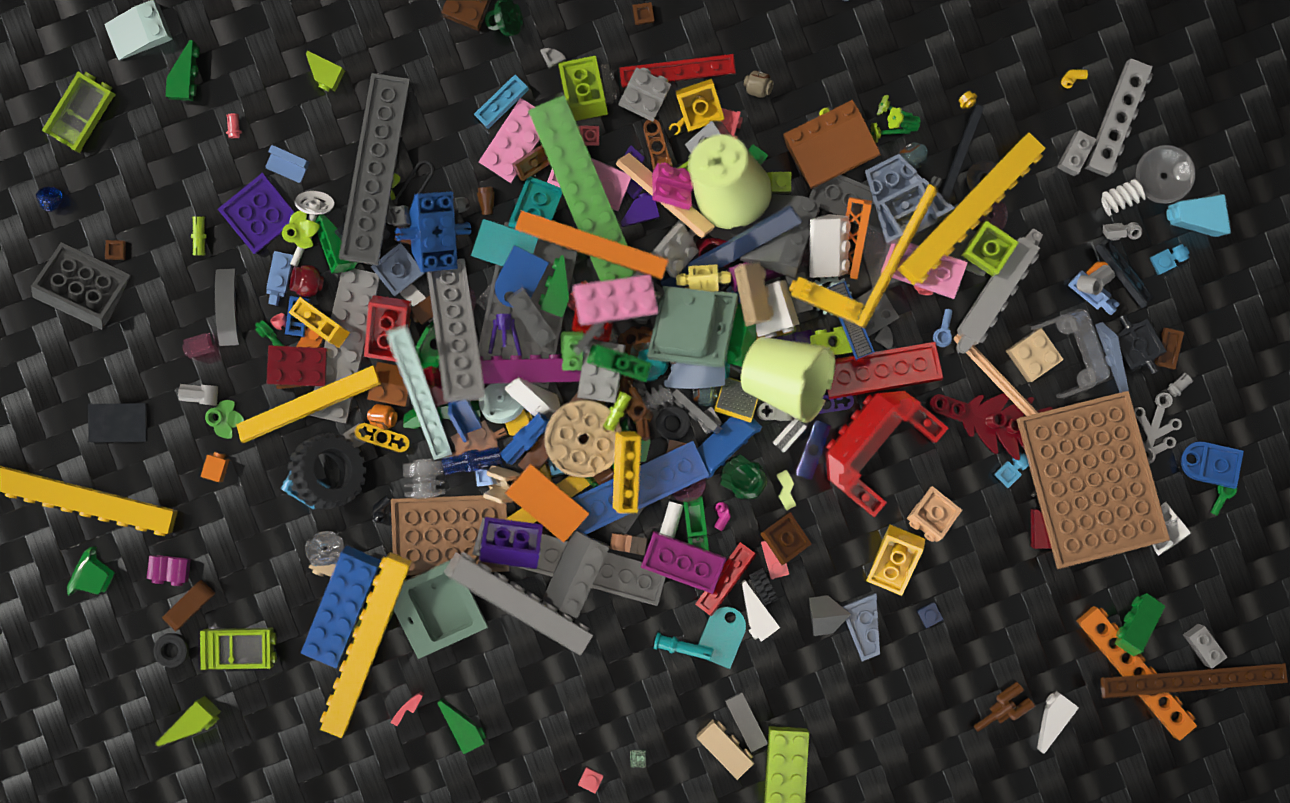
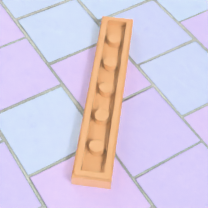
(643, 177)

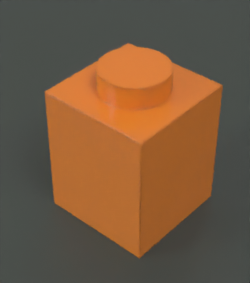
(215, 467)

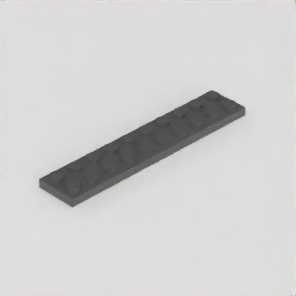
(374, 169)
(835, 197)
(616, 575)

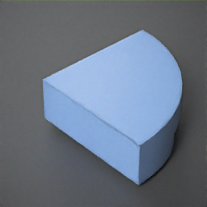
(483, 479)

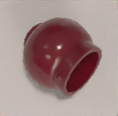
(306, 280)

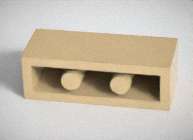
(725, 748)

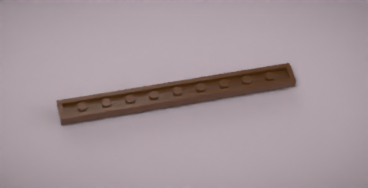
(1193, 680)

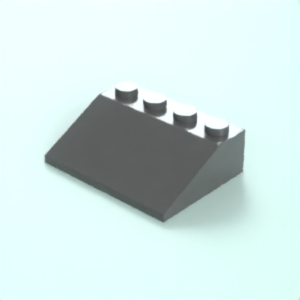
(786, 250)
(80, 285)

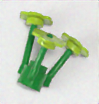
(896, 116)

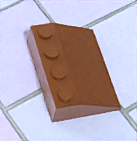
(831, 144)

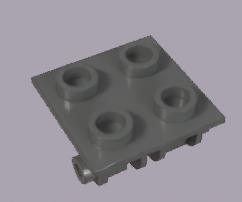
(882, 316)

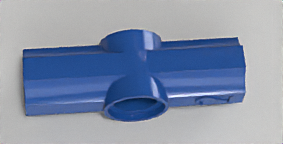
(525, 438)

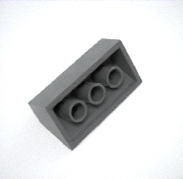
(575, 573)

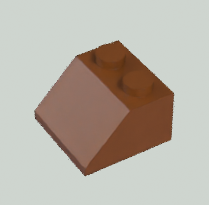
(392, 386)

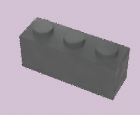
(531, 317)

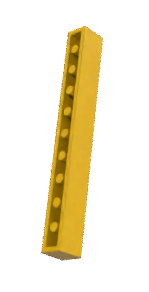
(971, 208)
(87, 501)
(366, 644)

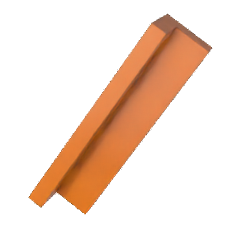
(863, 223)

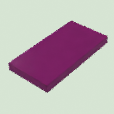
(683, 562)

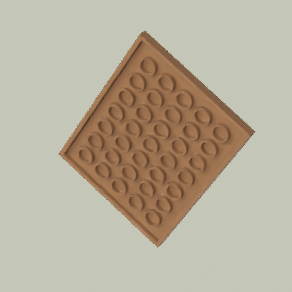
(1093, 479)

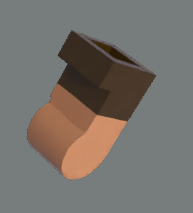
(628, 543)

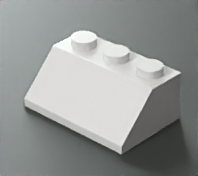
(829, 246)

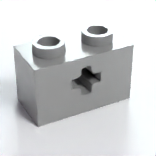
(1076, 153)
(1205, 646)

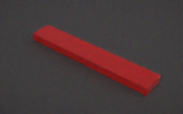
(685, 69)

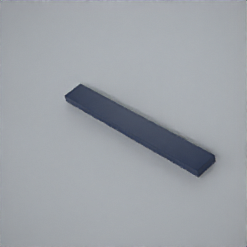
(742, 243)

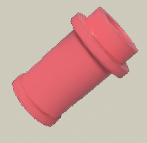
(233, 126)

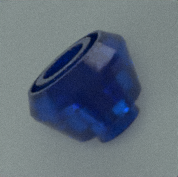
(49, 198)

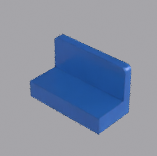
(463, 417)

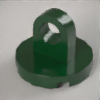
(507, 16)

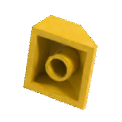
(699, 104)

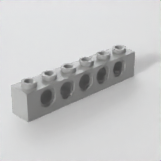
(1142, 74)

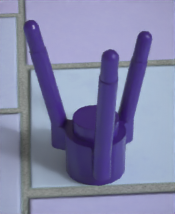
(503, 322)

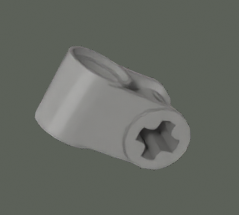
(775, 414)

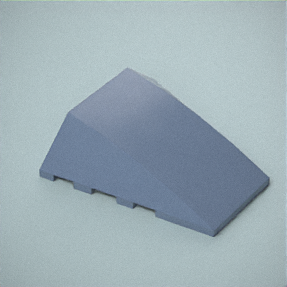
(896, 195)

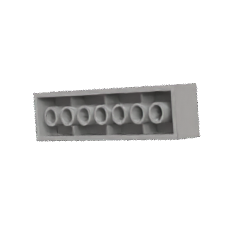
(521, 605)

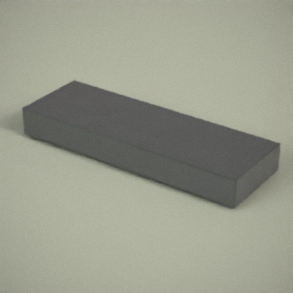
(746, 722)

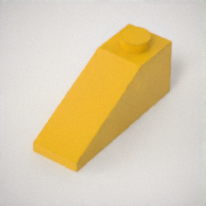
(319, 322)

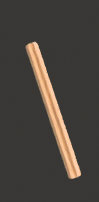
(999, 379)

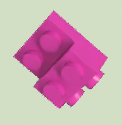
(672, 186)

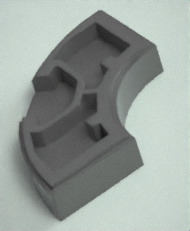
(398, 215)

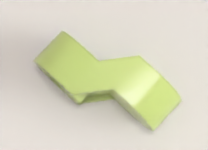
(787, 484)

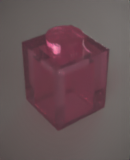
(198, 346)

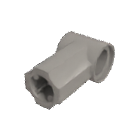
(1095, 281)
(203, 394)

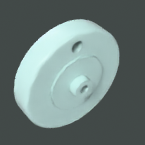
(498, 404)

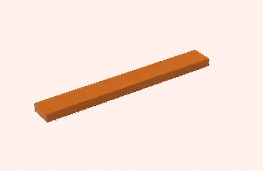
(591, 245)

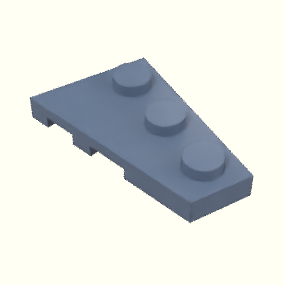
(864, 626)

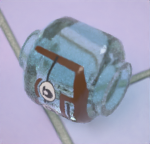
(915, 154)
(705, 396)

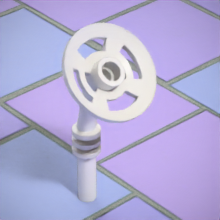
(313, 210)

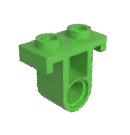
(568, 342)

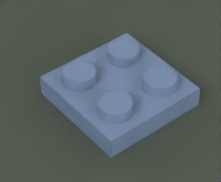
(397, 270)

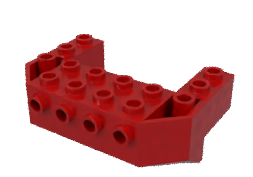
(864, 437)

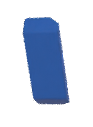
(725, 443)

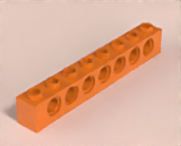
(1178, 728)

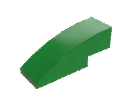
(696, 523)

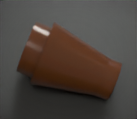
(486, 199)

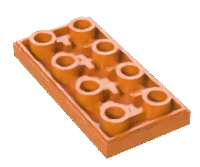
(547, 503)

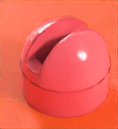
(278, 321)

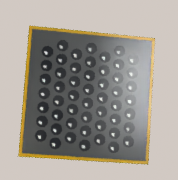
(735, 401)

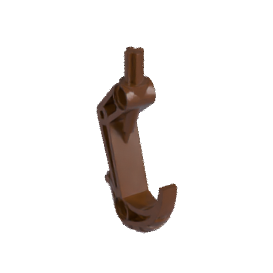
(636, 404)

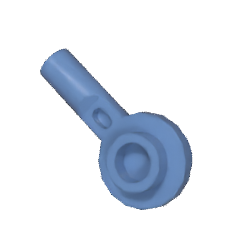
(943, 336)

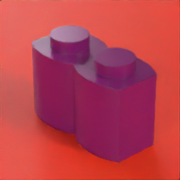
(168, 569)

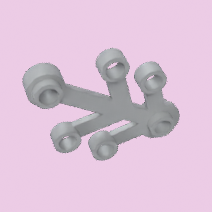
(1153, 431)

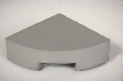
(552, 56)

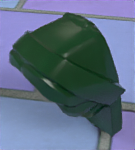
(743, 477)

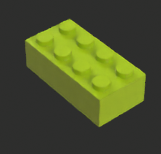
(786, 765)

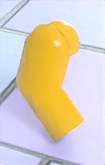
(1071, 76)

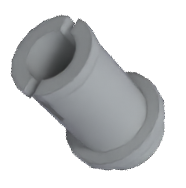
(1178, 386)

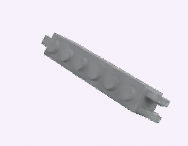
(996, 292)

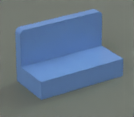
(287, 164)

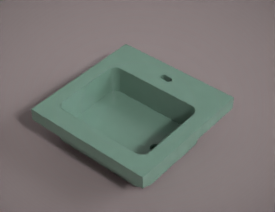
(690, 325)
(439, 610)

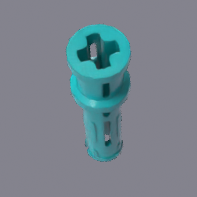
(674, 645)

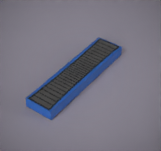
(855, 334)

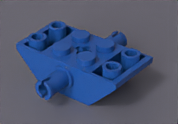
(437, 249)

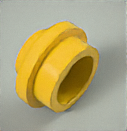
(967, 100)

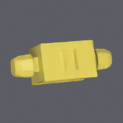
(703, 278)

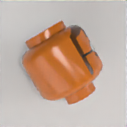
(382, 416)

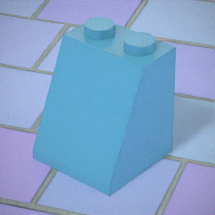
(1201, 215)

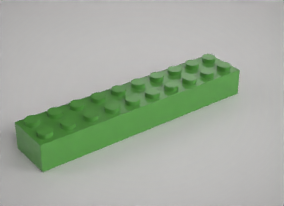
(578, 180)

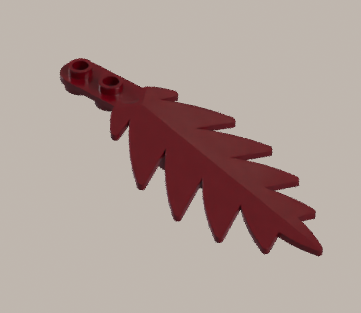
(987, 419)

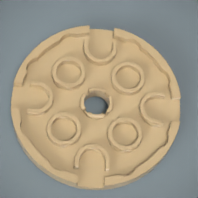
(563, 433)

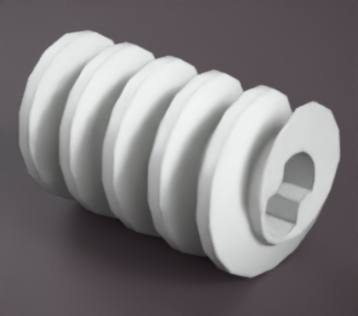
(1122, 195)

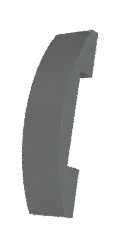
(226, 307)

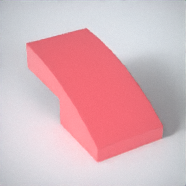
(410, 705)

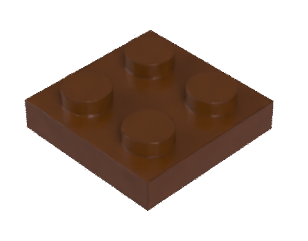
(786, 538)

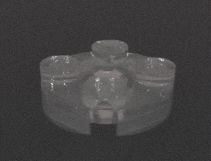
(315, 546)

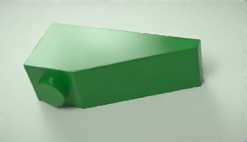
(331, 245)
(741, 339)
(464, 729)

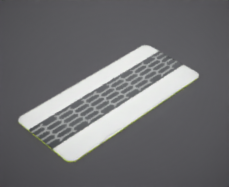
(789, 434)

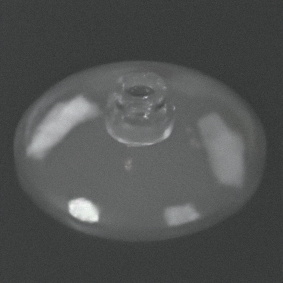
(1166, 160)

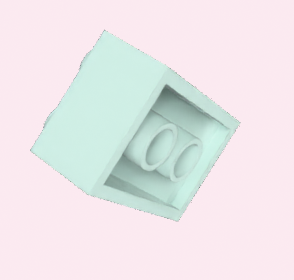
(138, 30)

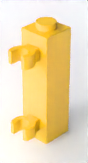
(825, 299)

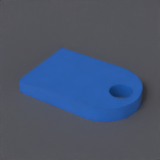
(519, 271)
(1213, 464)

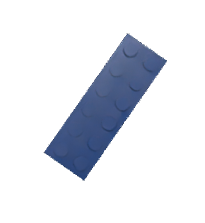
(341, 606)

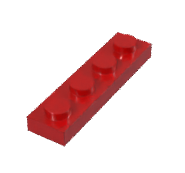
(731, 572)

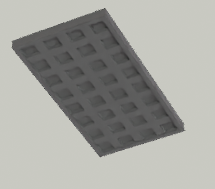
(528, 345)

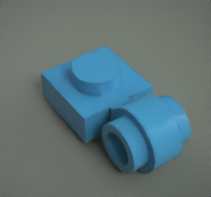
(1165, 260)
(1009, 473)

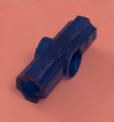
(471, 460)
(809, 462)

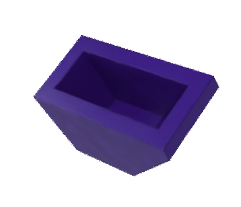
(641, 210)

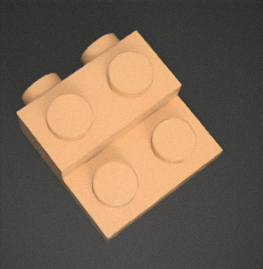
(934, 515)

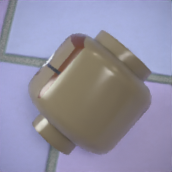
(758, 84)

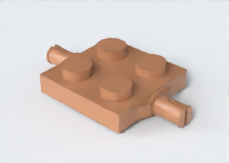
(477, 439)

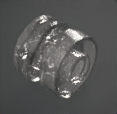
(424, 478)

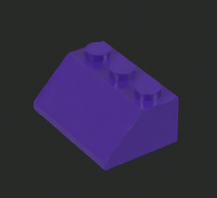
(511, 543)

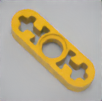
(369, 428)

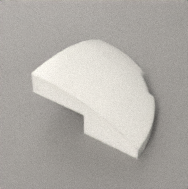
(1176, 529)

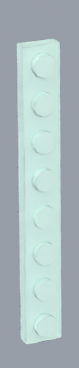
(419, 392)

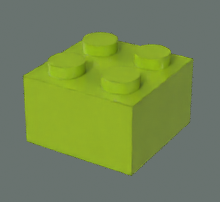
(989, 248)

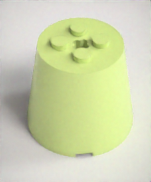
(728, 182)
(789, 375)

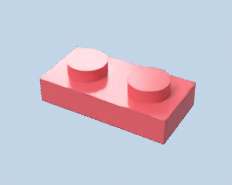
(774, 567)

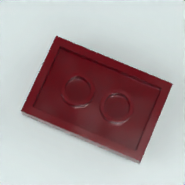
(297, 366)

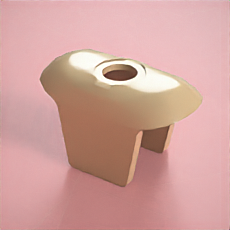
(498, 490)

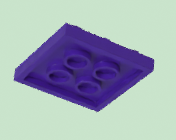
(257, 213)

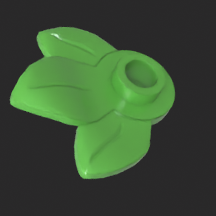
(226, 420)

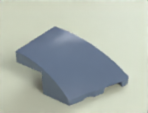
(695, 376)

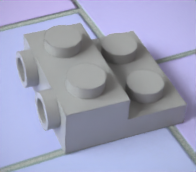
(645, 93)

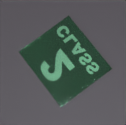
(637, 758)

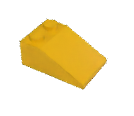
(896, 560)

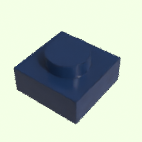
(930, 615)

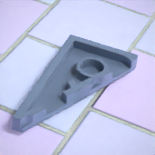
(1113, 355)

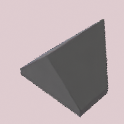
(826, 615)

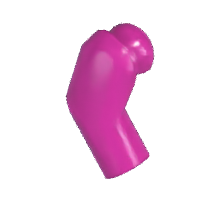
(724, 515)

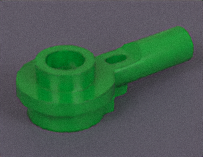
(264, 330)
(1224, 493)

